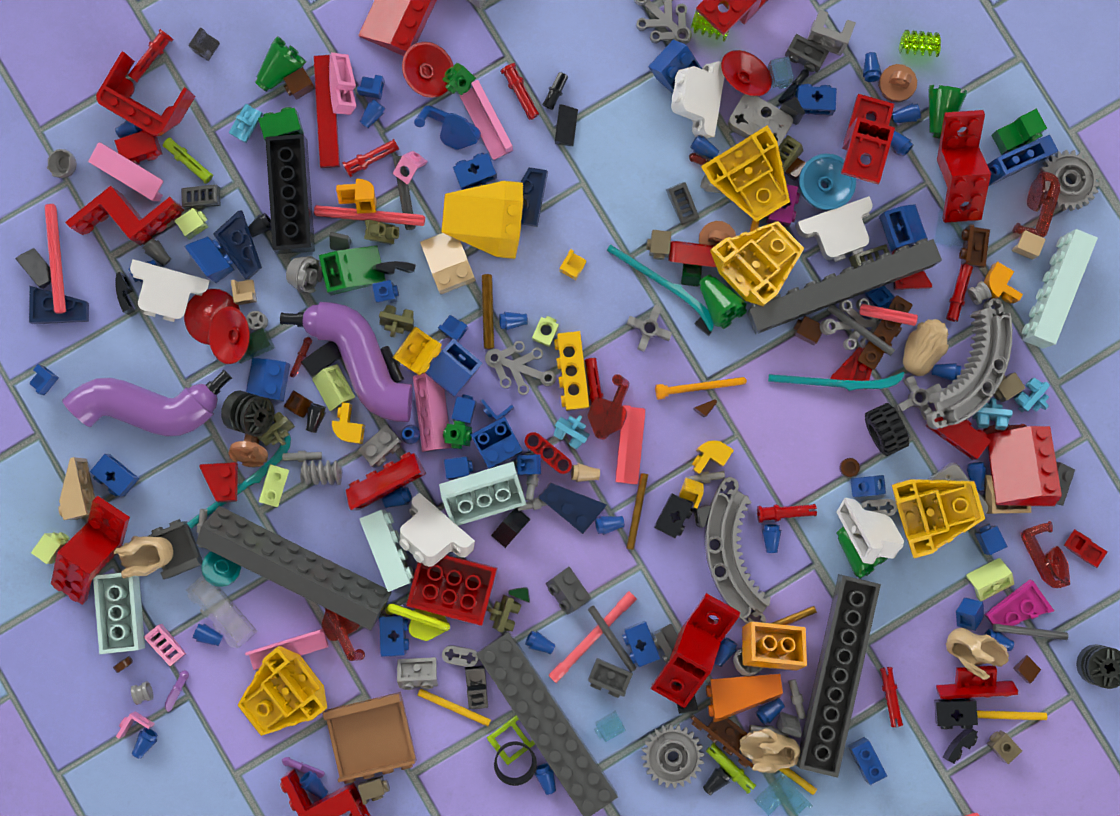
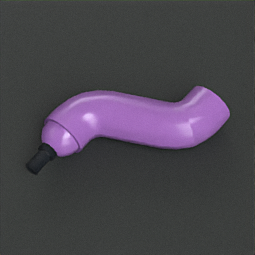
(360, 356)
(143, 407)

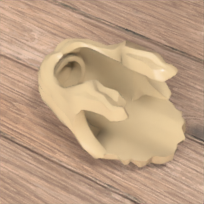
(925, 347)
(144, 555)
(976, 650)
(769, 750)

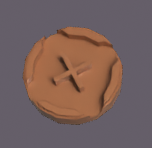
(897, 83)
(715, 232)
(248, 452)

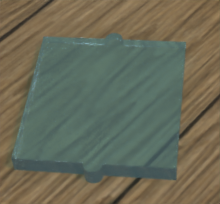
(949, 232)

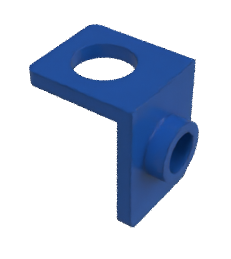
(490, 413)
(867, 486)

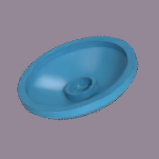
(827, 170)

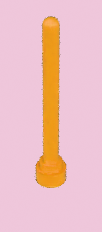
(663, 390)

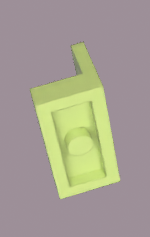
(333, 387)
(991, 579)

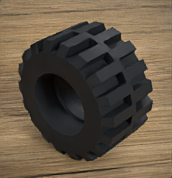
(887, 429)

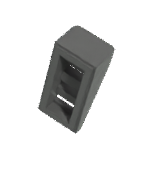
(215, 189)
(670, 191)
(789, 724)

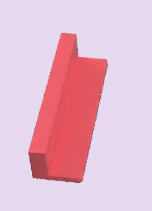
(630, 446)

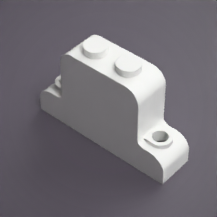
(699, 96)
(839, 229)
(165, 290)
(870, 531)
(432, 534)

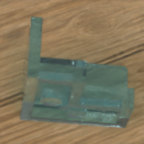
(780, 792)

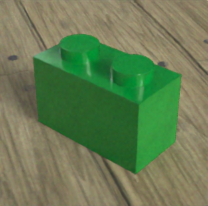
(281, 123)

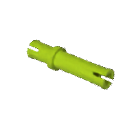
(181, 154)
(736, 773)

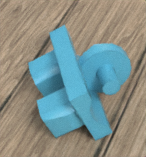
(245, 123)
(1038, 389)
(992, 412)
(572, 427)

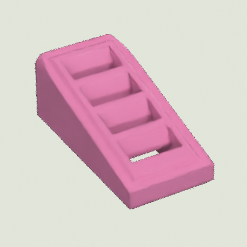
(149, 637)

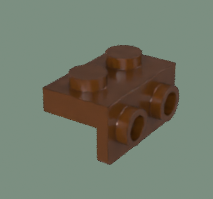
(974, 246)

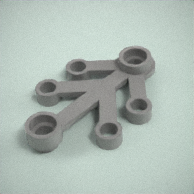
(665, 20)
(873, 322)
(516, 366)

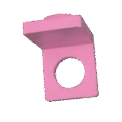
(413, 162)
(128, 721)

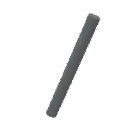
(861, 330)
(1030, 631)
(612, 639)

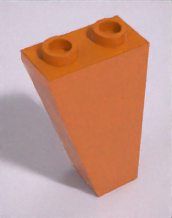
(740, 694)

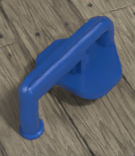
(455, 131)

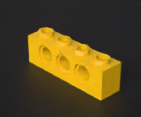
(573, 341)

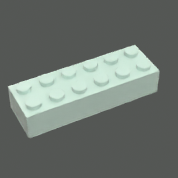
(1059, 289)

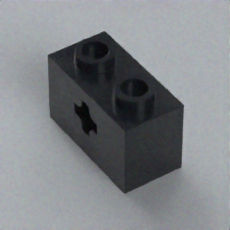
(672, 505)
(945, 708)

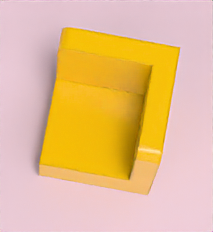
(572, 265)
(692, 491)

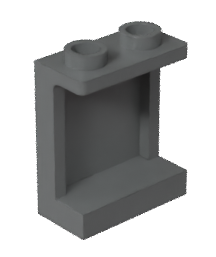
(185, 550)

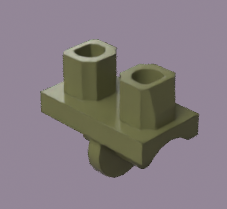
(381, 232)
(394, 322)
(277, 431)
(501, 611)

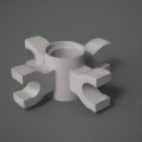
(636, 323)
(911, 384)

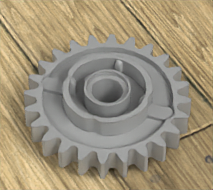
(1081, 175)
(672, 770)

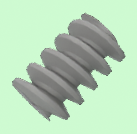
(321, 473)

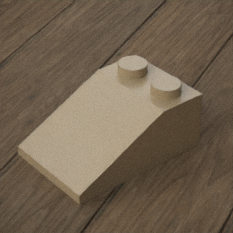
(447, 262)
(76, 491)

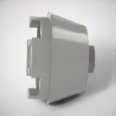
(304, 274)

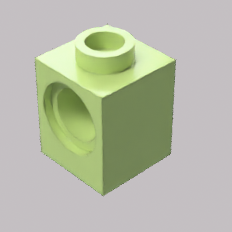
(192, 223)
(545, 339)

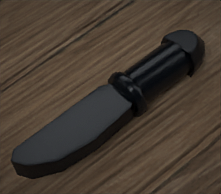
(791, 89)

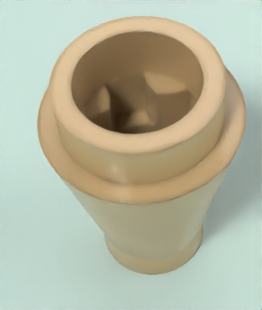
(584, 473)

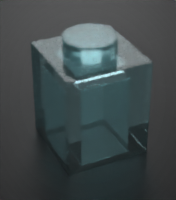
(781, 72)
(609, 727)

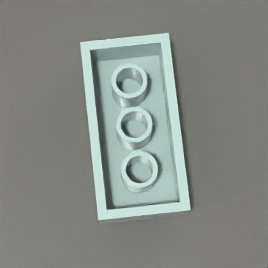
(482, 494)
(387, 550)
(118, 613)

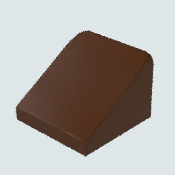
(795, 169)
(298, 404)
(704, 409)
(1027, 669)

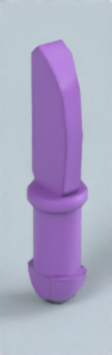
(172, 697)
(304, 768)

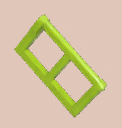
(491, 738)

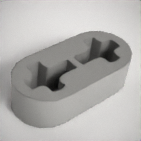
(881, 502)
(458, 660)

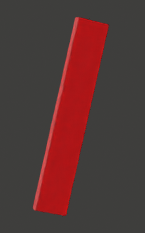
(325, 117)

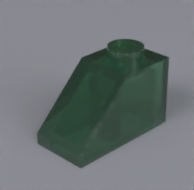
(258, 344)

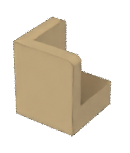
(1029, 245)
(243, 292)

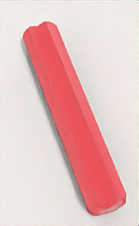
(888, 314)

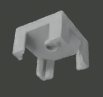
(830, 39)

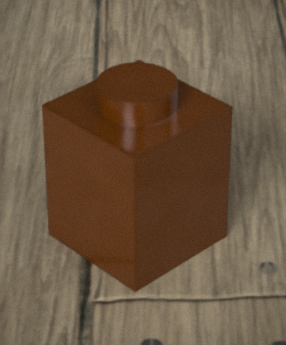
(298, 83)
(807, 330)

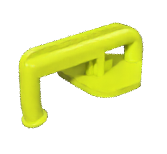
(423, 624)

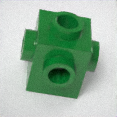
(458, 79)
(457, 435)

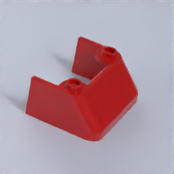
(116, 97)

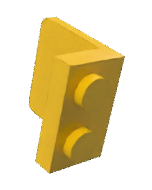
(418, 351)

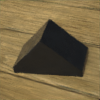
(510, 527)

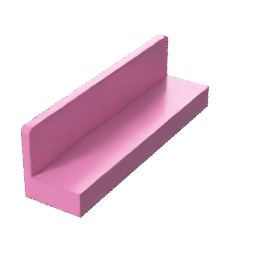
(486, 121)
(126, 172)
(431, 412)
(300, 644)

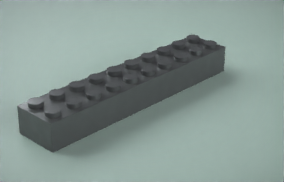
(847, 285)
(293, 567)
(838, 675)
(547, 724)

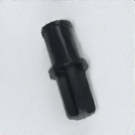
(555, 91)
(391, 364)

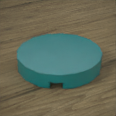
(219, 570)

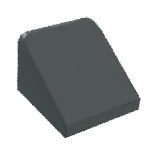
(339, 241)
(701, 515)

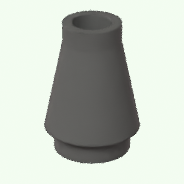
(156, 251)

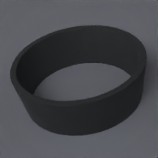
(519, 780)

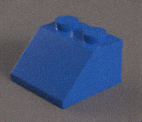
(210, 258)
(268, 378)

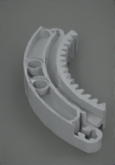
(982, 372)
(722, 526)

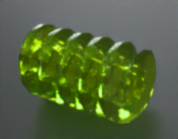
(700, 22)
(920, 42)

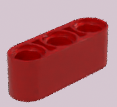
(691, 253)
(542, 445)

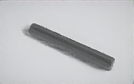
(404, 193)

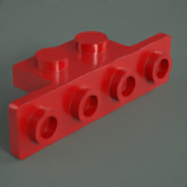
(970, 685)

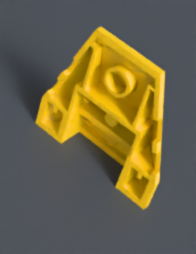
(751, 174)
(486, 217)
(757, 261)
(936, 511)
(282, 693)

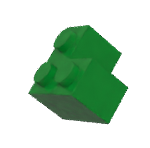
(1021, 131)

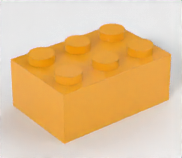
(774, 646)

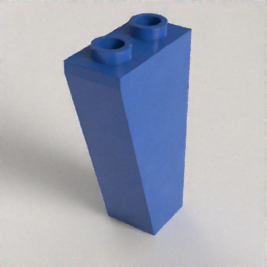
(1021, 158)

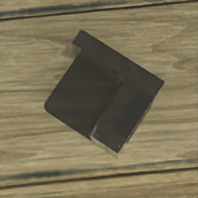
(203, 44)

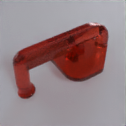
(1036, 199)
(608, 415)
(1052, 563)
(338, 628)

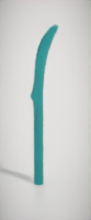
(675, 288)
(847, 384)
(254, 478)

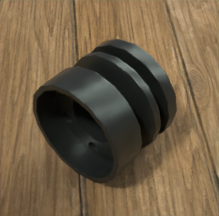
(247, 413)
(1091, 666)

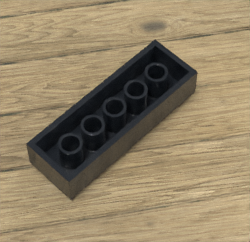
(290, 194)

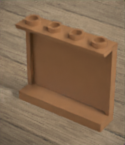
(370, 737)

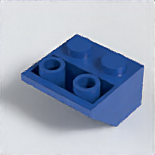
(670, 61)
(902, 226)
(453, 367)
(496, 443)

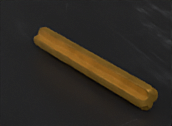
(487, 302)

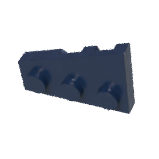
(533, 193)
(238, 244)
(42, 308)
(572, 506)

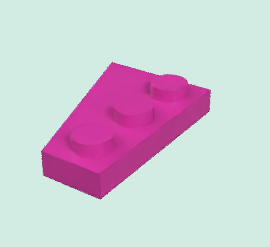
(1019, 606)

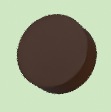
(849, 467)
(123, 664)

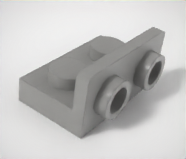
(380, 446)
(417, 673)

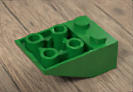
(350, 269)

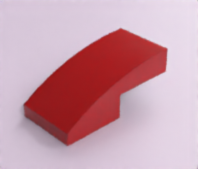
(1085, 548)

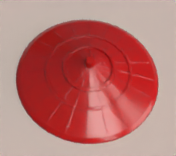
(425, 67)
(746, 73)
(201, 311)
(229, 335)

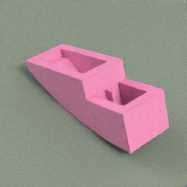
(341, 84)

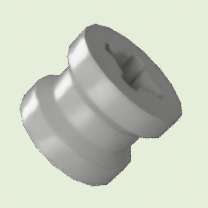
(979, 293)
(253, 319)
(141, 692)

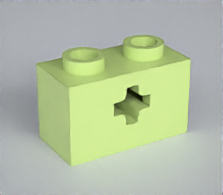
(273, 485)
(49, 546)

